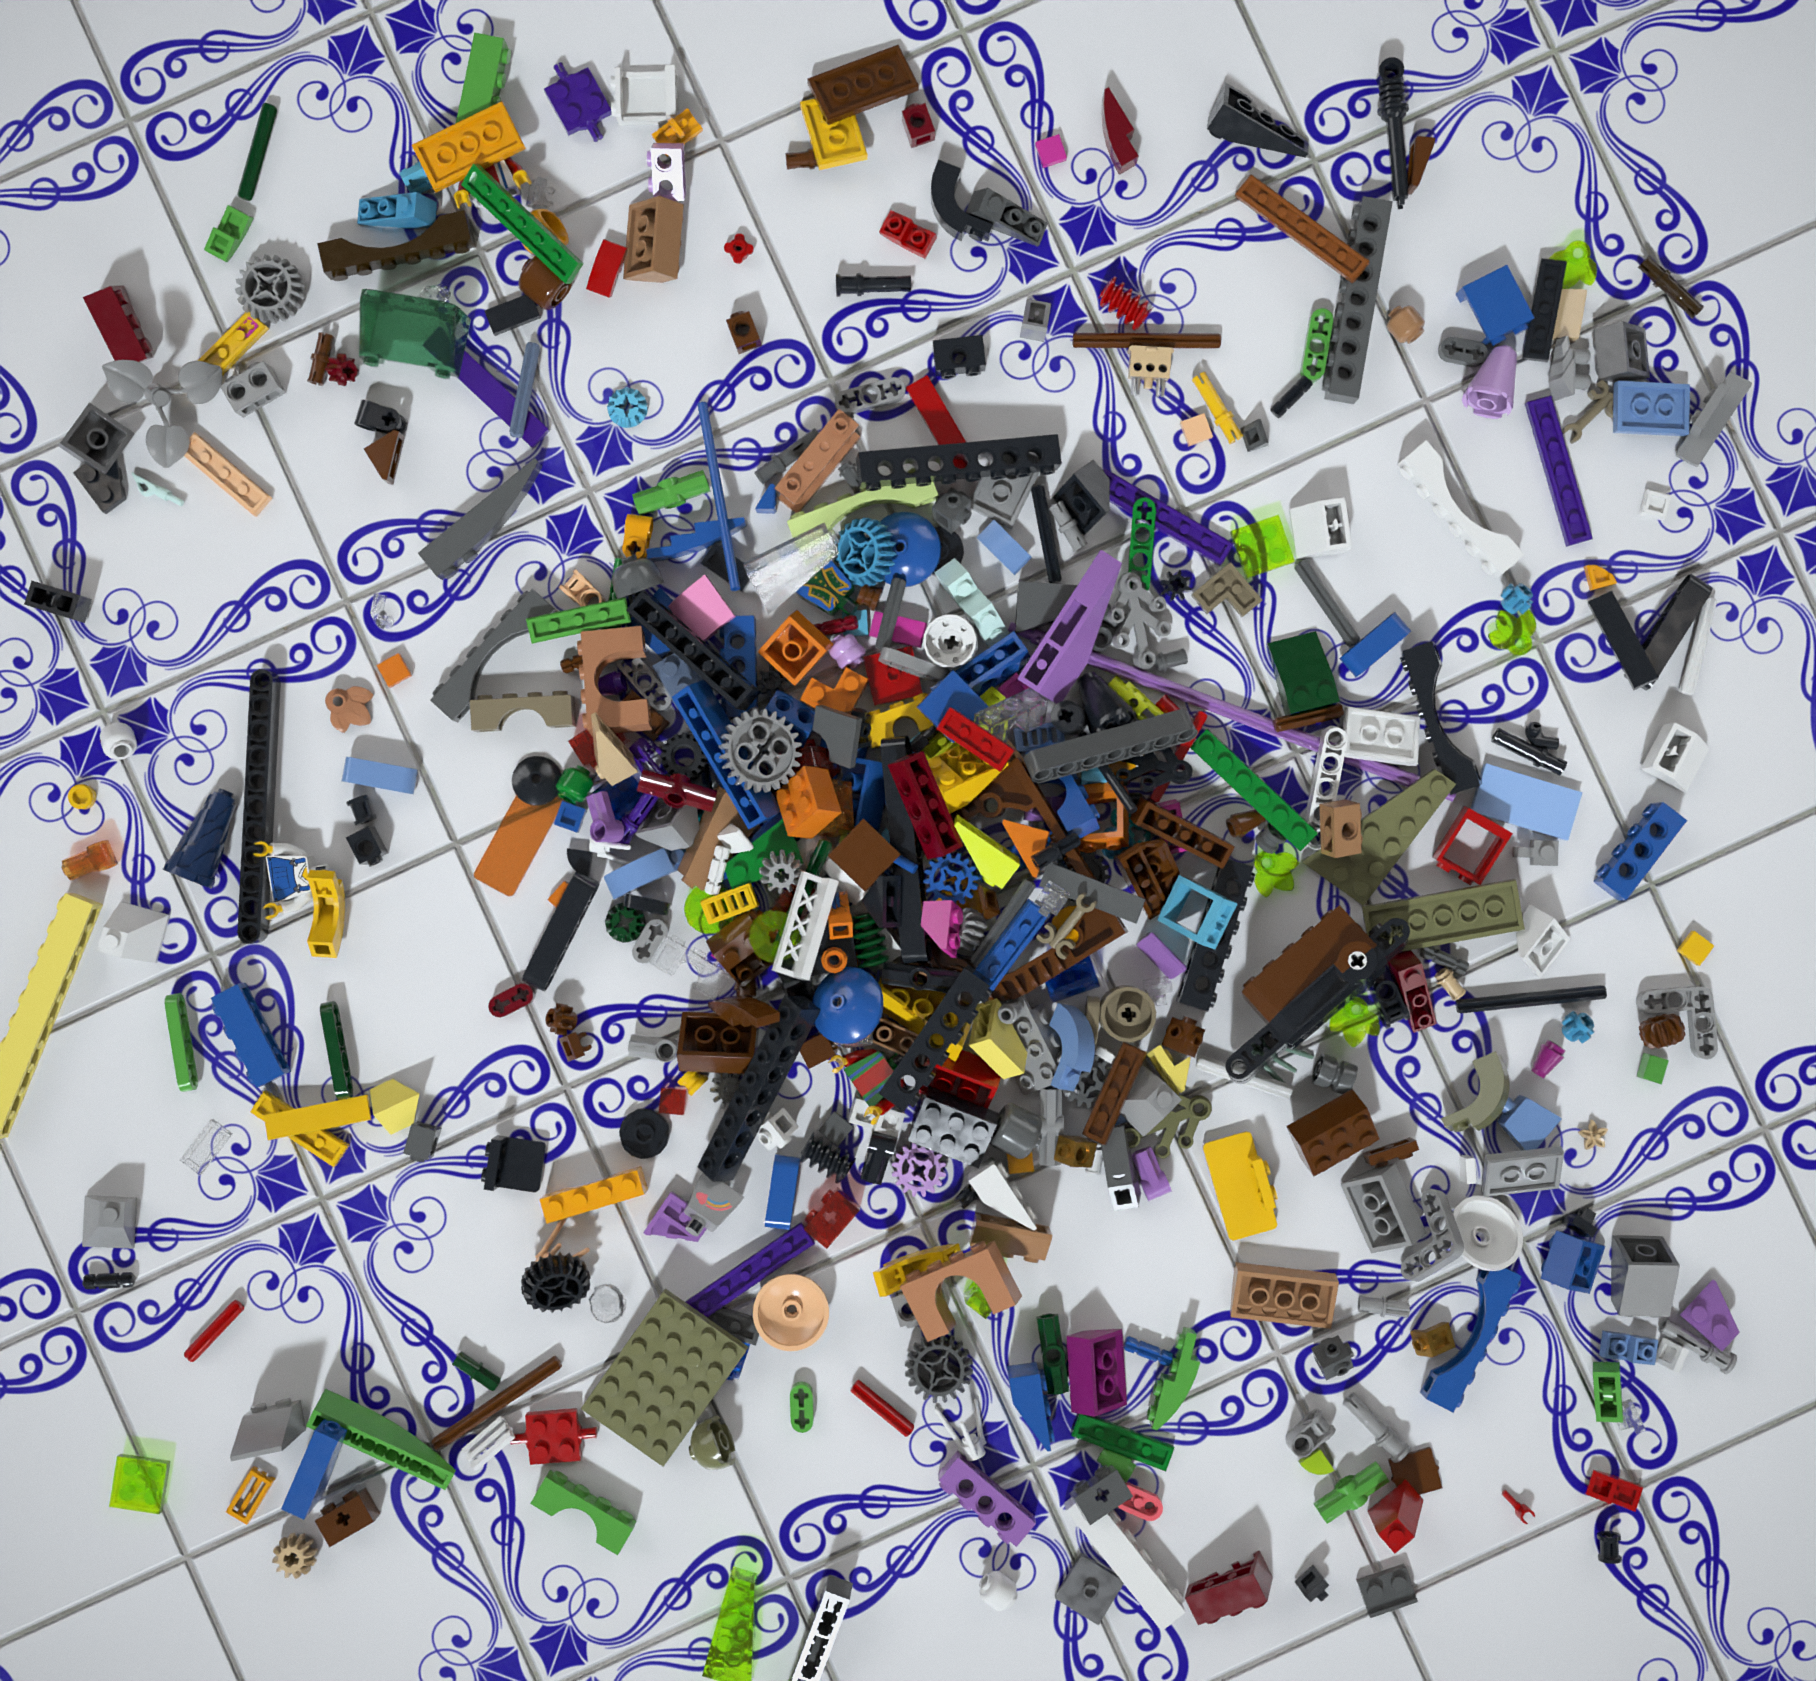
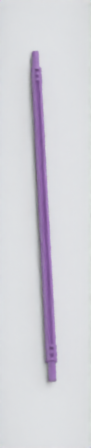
(1228, 710)

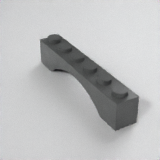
(455, 695)

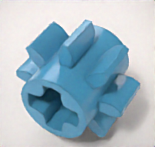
(1516, 598)
(1577, 1027)

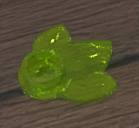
(1577, 268)
(1512, 628)
(1277, 874)
(1355, 1025)

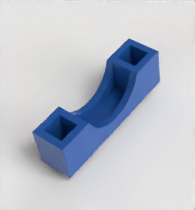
(1075, 811)

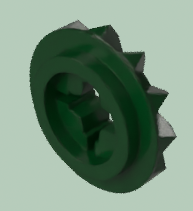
(620, 933)

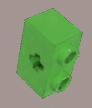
(1607, 1392)

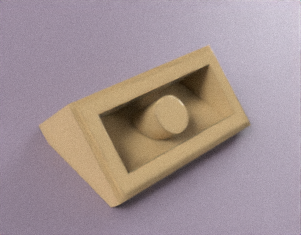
(1570, 314)

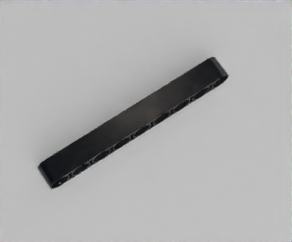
(914, 940)

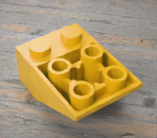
(961, 776)

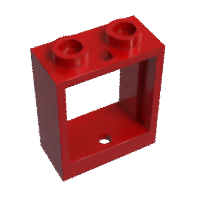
(1489, 858)

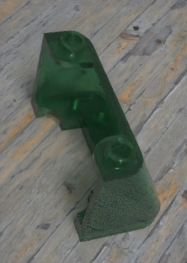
(412, 332)

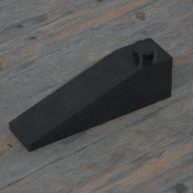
(1242, 123)

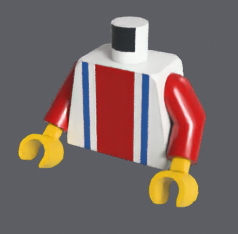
(506, 173)

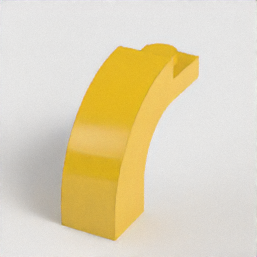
(328, 913)
(892, 1275)

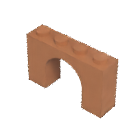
(598, 651)
(981, 1264)

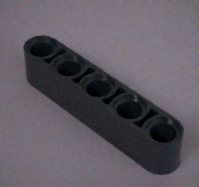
(1675, 622)
(560, 931)

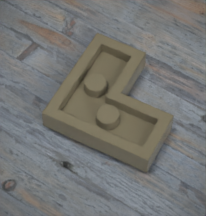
(1227, 585)

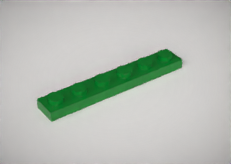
(522, 223)
(1254, 790)

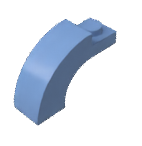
(643, 871)
(1077, 1046)

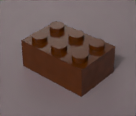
(714, 1045)
(1333, 1132)

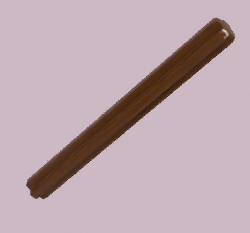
(1125, 340)
(496, 1403)

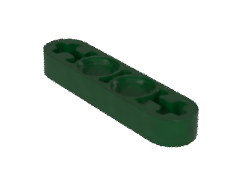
(336, 1050)

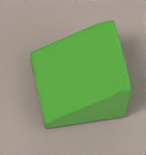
(1652, 1068)

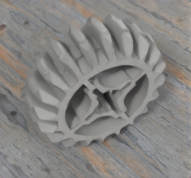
(261, 296)

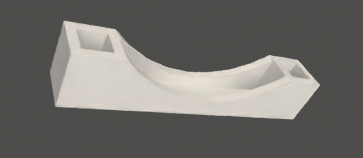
(1493, 550)

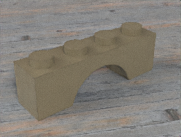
(491, 714)

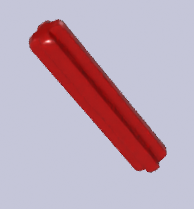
(214, 1330)
(882, 1408)

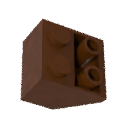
(734, 951)

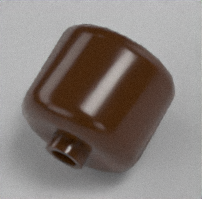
(542, 284)

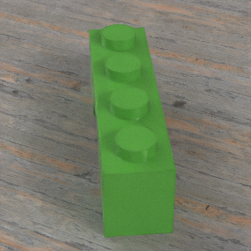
(611, 1524)

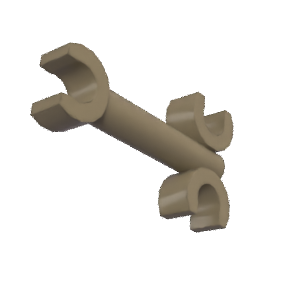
(1604, 401)
(1057, 938)

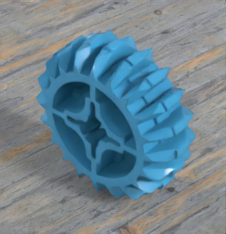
(871, 554)

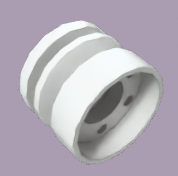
(944, 629)

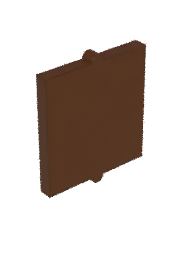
(1418, 1469)

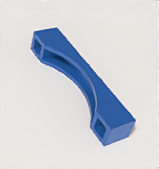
(1448, 1382)

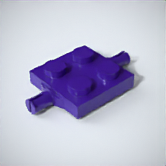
(578, 101)

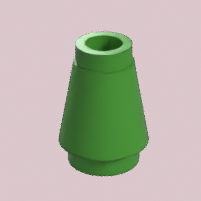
(1120, 1462)

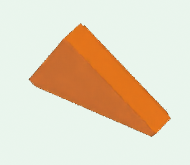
(1027, 841)

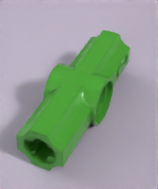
(671, 492)
(1351, 1492)

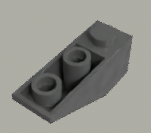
(1006, 216)
(1120, 1171)

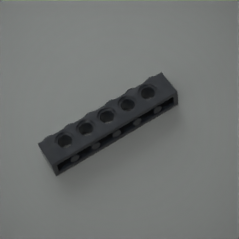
(693, 651)
(1188, 992)
(895, 1088)

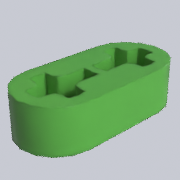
(795, 1407)

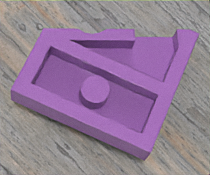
(672, 1220)
(1712, 1317)

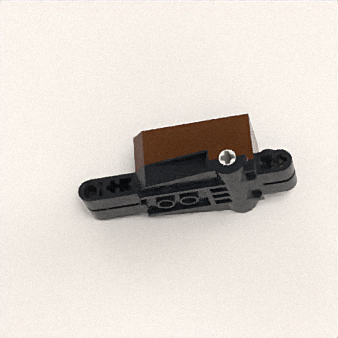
(1313, 984)

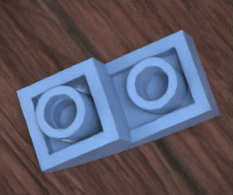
(1003, 547)
(1628, 1347)

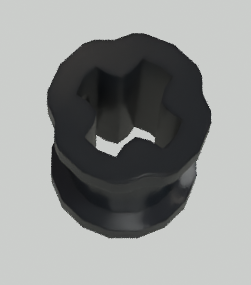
(361, 810)
(1609, 1547)

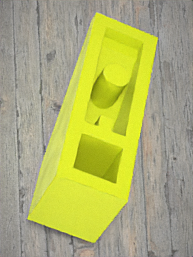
(991, 858)

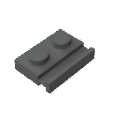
(1387, 1590)

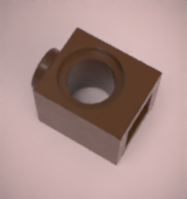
(743, 342)

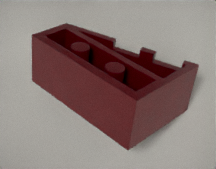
(119, 324)
(1231, 1592)

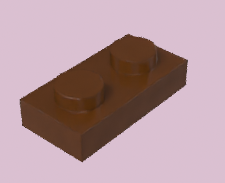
(1380, 1156)

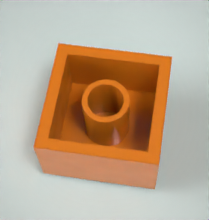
(795, 647)
(808, 802)

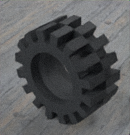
(676, 743)

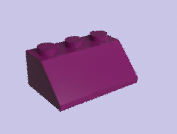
(1096, 1371)

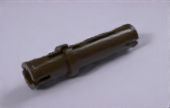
(1670, 286)

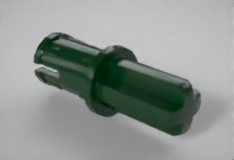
(476, 1371)

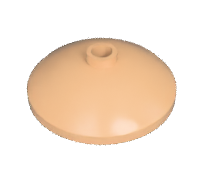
(787, 1329)

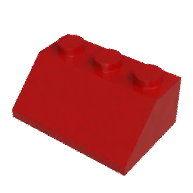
(966, 1078)

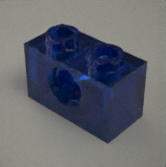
(1073, 981)

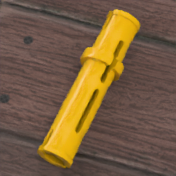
(1217, 408)

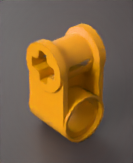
(637, 533)

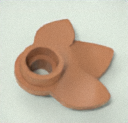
(351, 710)

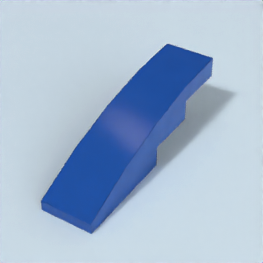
(705, 536)

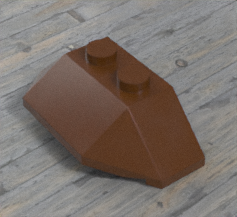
(1149, 873)

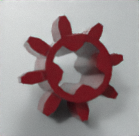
(341, 369)

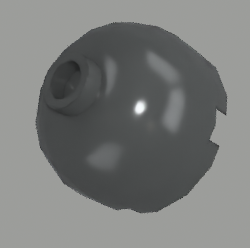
(635, 576)

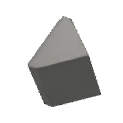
(1254, 436)

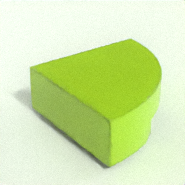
(1316, 1463)

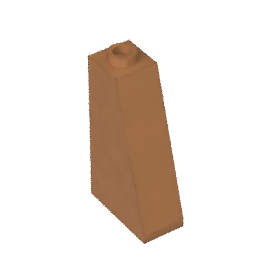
(698, 857)

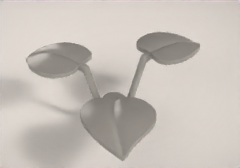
(132, 380)

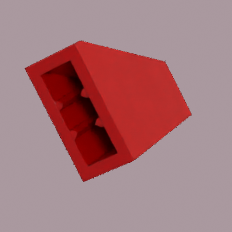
(1397, 1516)

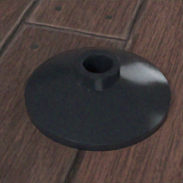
(540, 792)

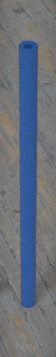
(718, 496)

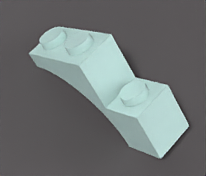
(972, 602)

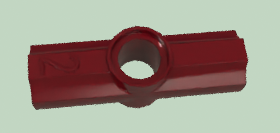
(677, 790)

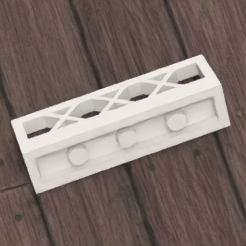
(813, 928)

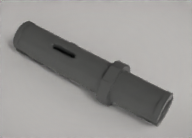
(785, 458)

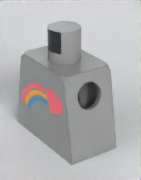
(710, 1205)

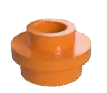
(841, 963)

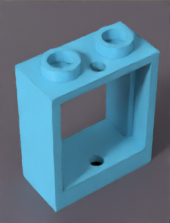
(1215, 920)

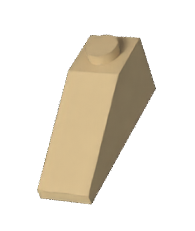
(613, 758)

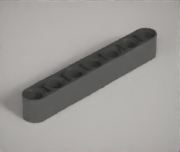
(1110, 746)

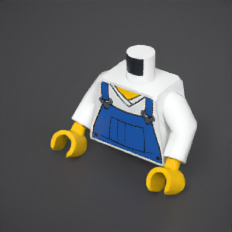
(288, 876)

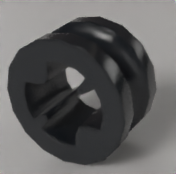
(966, 1196)

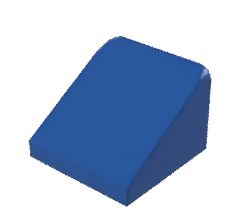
(768, 502)

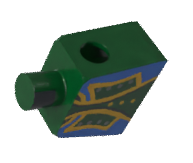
(829, 591)

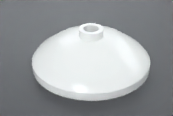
(1497, 1229)

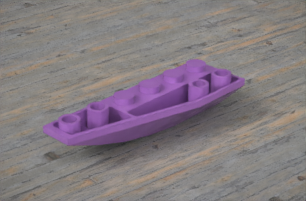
(1073, 633)

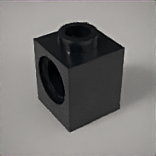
(357, 843)

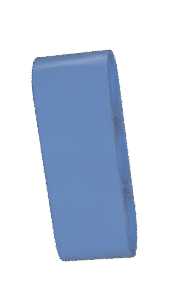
(379, 775)

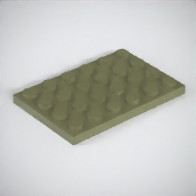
(664, 1377)

